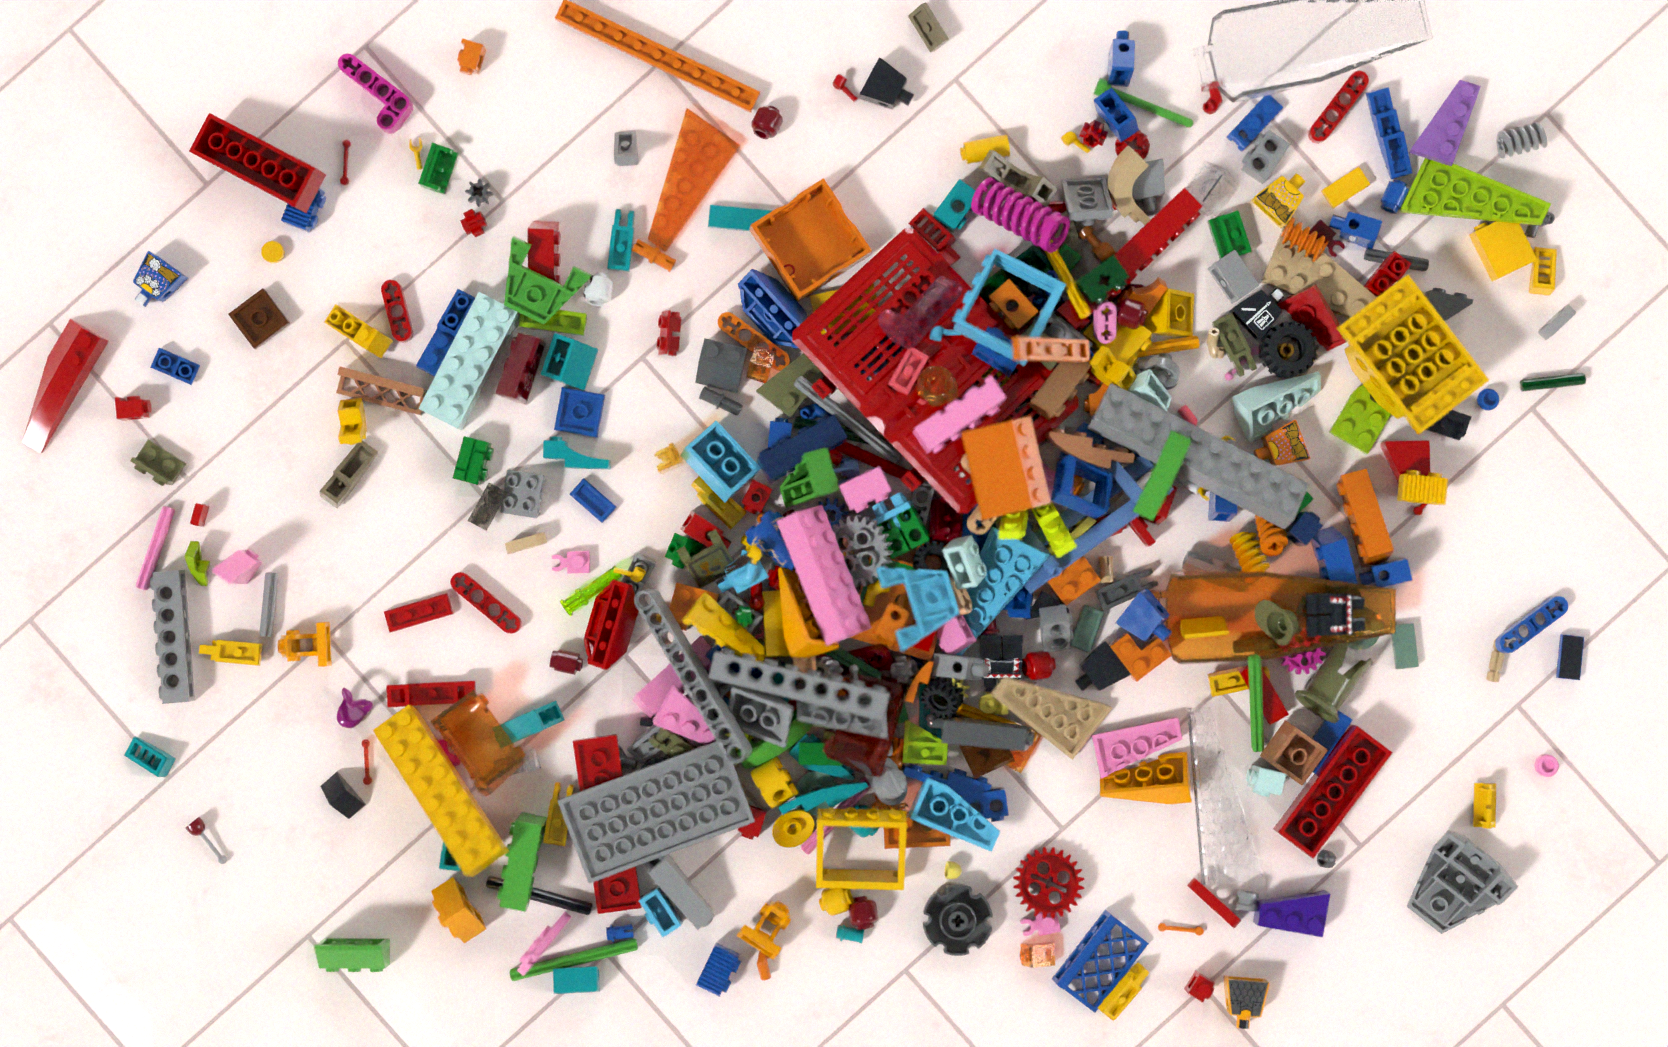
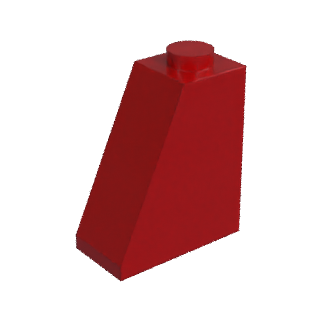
(1407, 456)

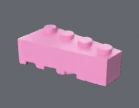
(959, 416)
(653, 694)

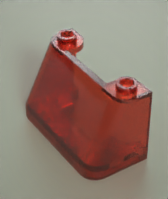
(863, 751)

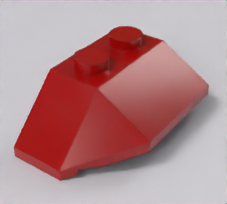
(610, 624)

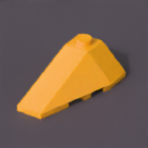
(799, 623)
(1155, 782)

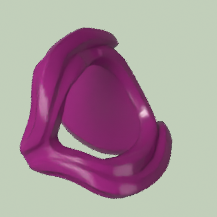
(350, 711)

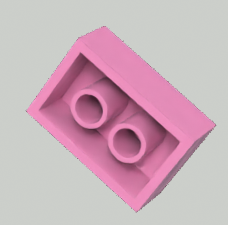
(865, 489)

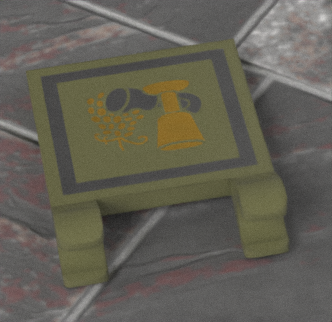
(709, 563)

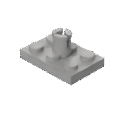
(1087, 200)

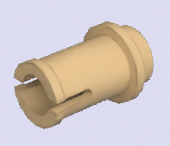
(1106, 569)

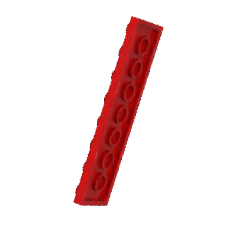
(596, 763)

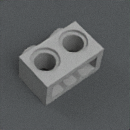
(1268, 159)
(1055, 628)

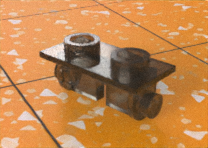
(487, 506)

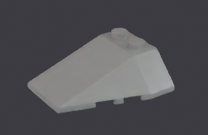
(1458, 883)

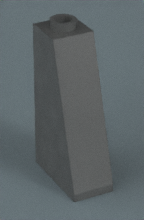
(986, 733)

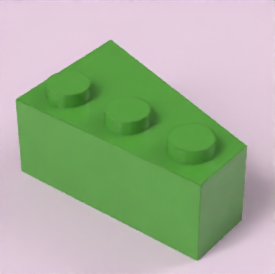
(810, 480)

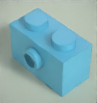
(660, 911)

